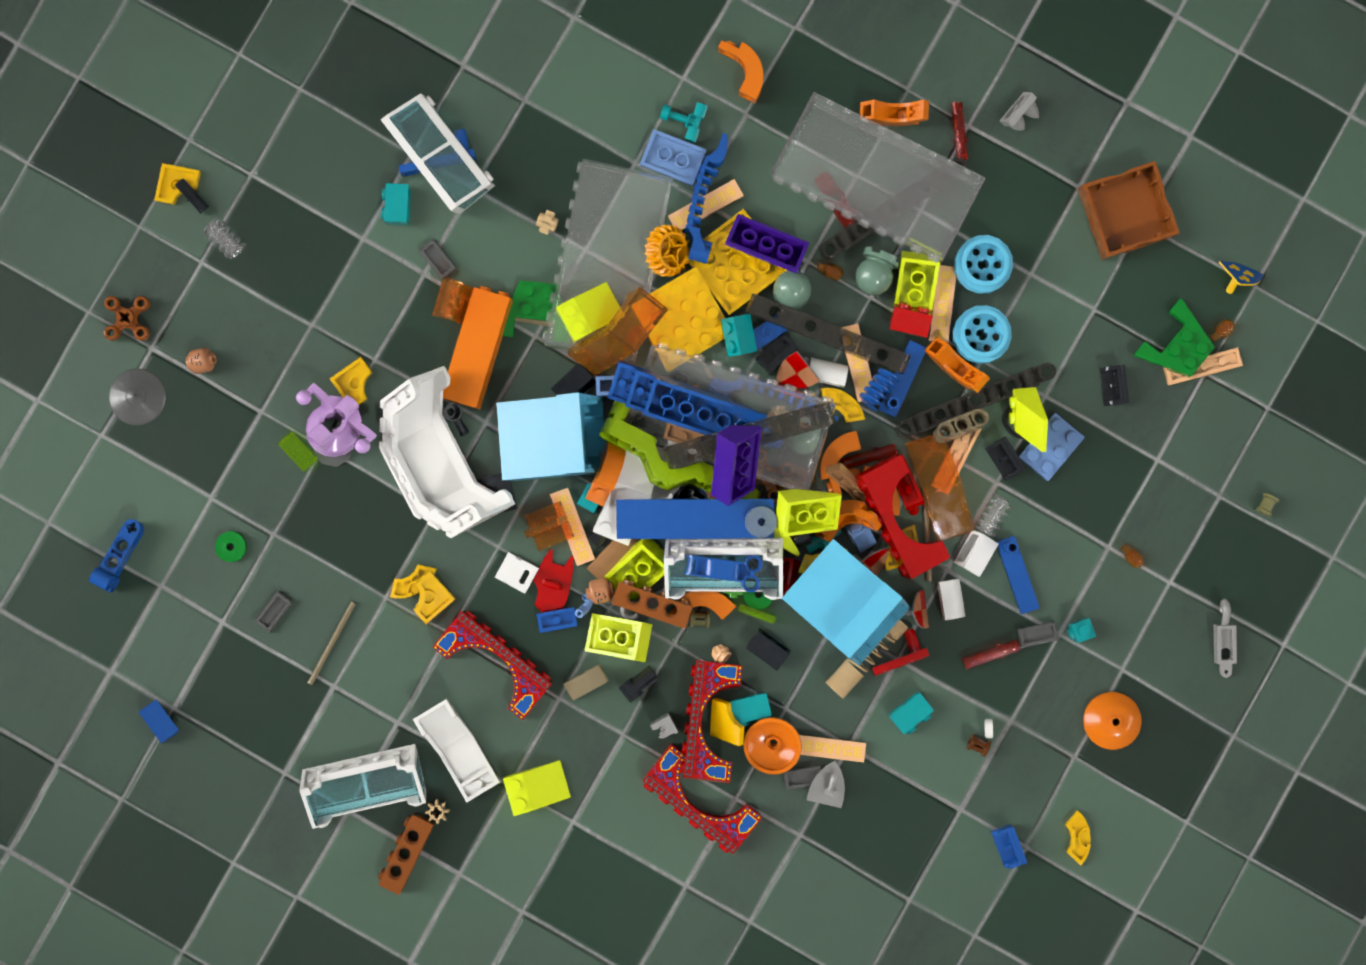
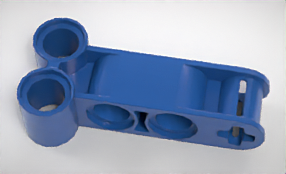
(724, 569)
(107, 577)

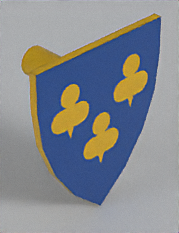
(1240, 275)

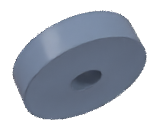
(754, 515)

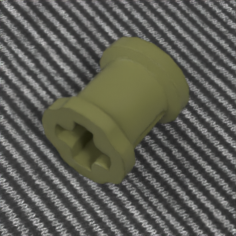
(1267, 504)
(694, 615)

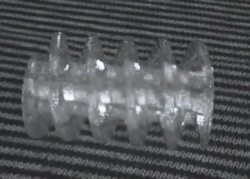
(223, 239)
(993, 515)

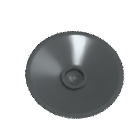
(137, 397)

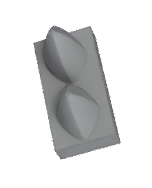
(1023, 105)

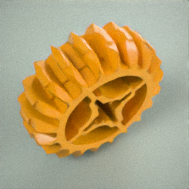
(667, 250)

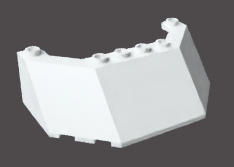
(429, 461)

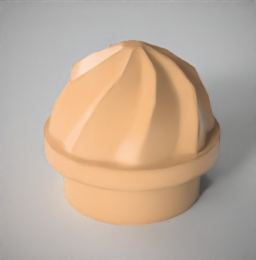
(721, 653)

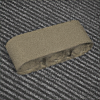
(954, 431)

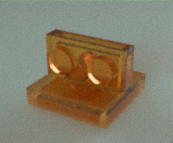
(452, 301)
(548, 526)

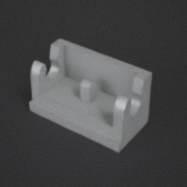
(665, 723)

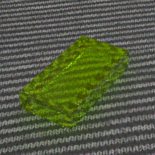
(298, 451)
(756, 613)

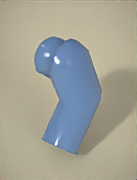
(584, 608)

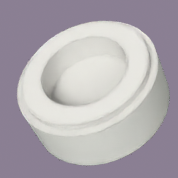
(988, 725)

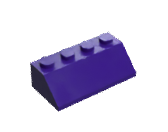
(767, 243)
(735, 462)

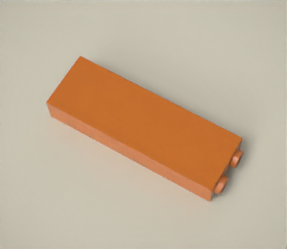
(477, 347)

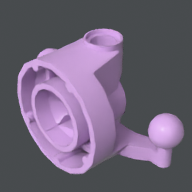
(343, 438)

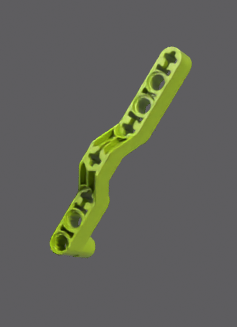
(644, 446)

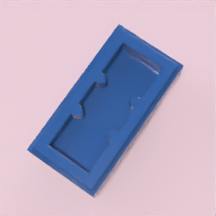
(766, 333)

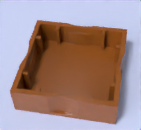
(1128, 210)

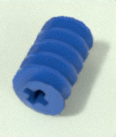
(877, 388)

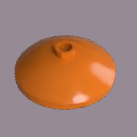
(1100, 715)
(770, 757)

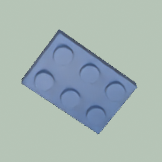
(673, 157)
(1061, 442)

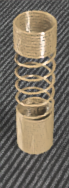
(848, 676)

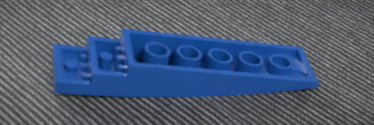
(677, 401)
(685, 518)

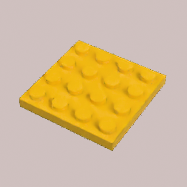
(732, 273)
(691, 315)

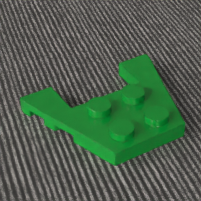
(529, 302)
(1185, 350)

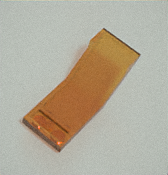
(621, 335)
(941, 487)

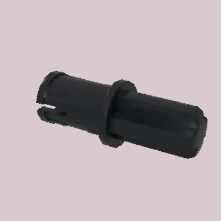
(191, 195)

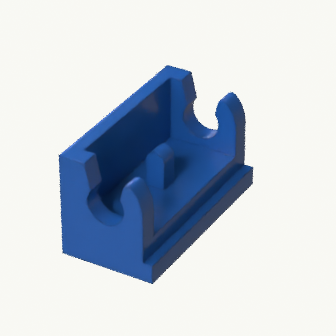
(159, 721)
(1009, 846)

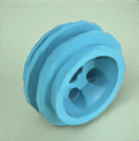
(1001, 254)
(984, 314)

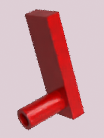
(910, 492)
(917, 653)

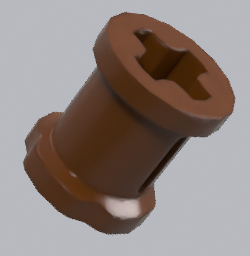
(978, 745)

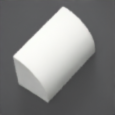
(829, 372)
(976, 553)
(951, 599)

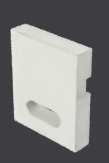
(512, 571)

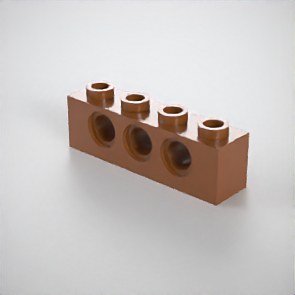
(622, 600)
(394, 882)

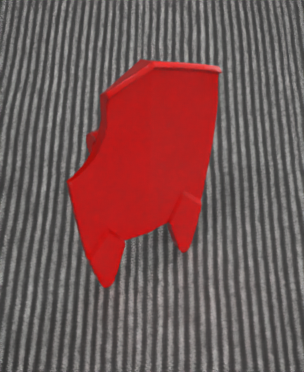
(553, 583)

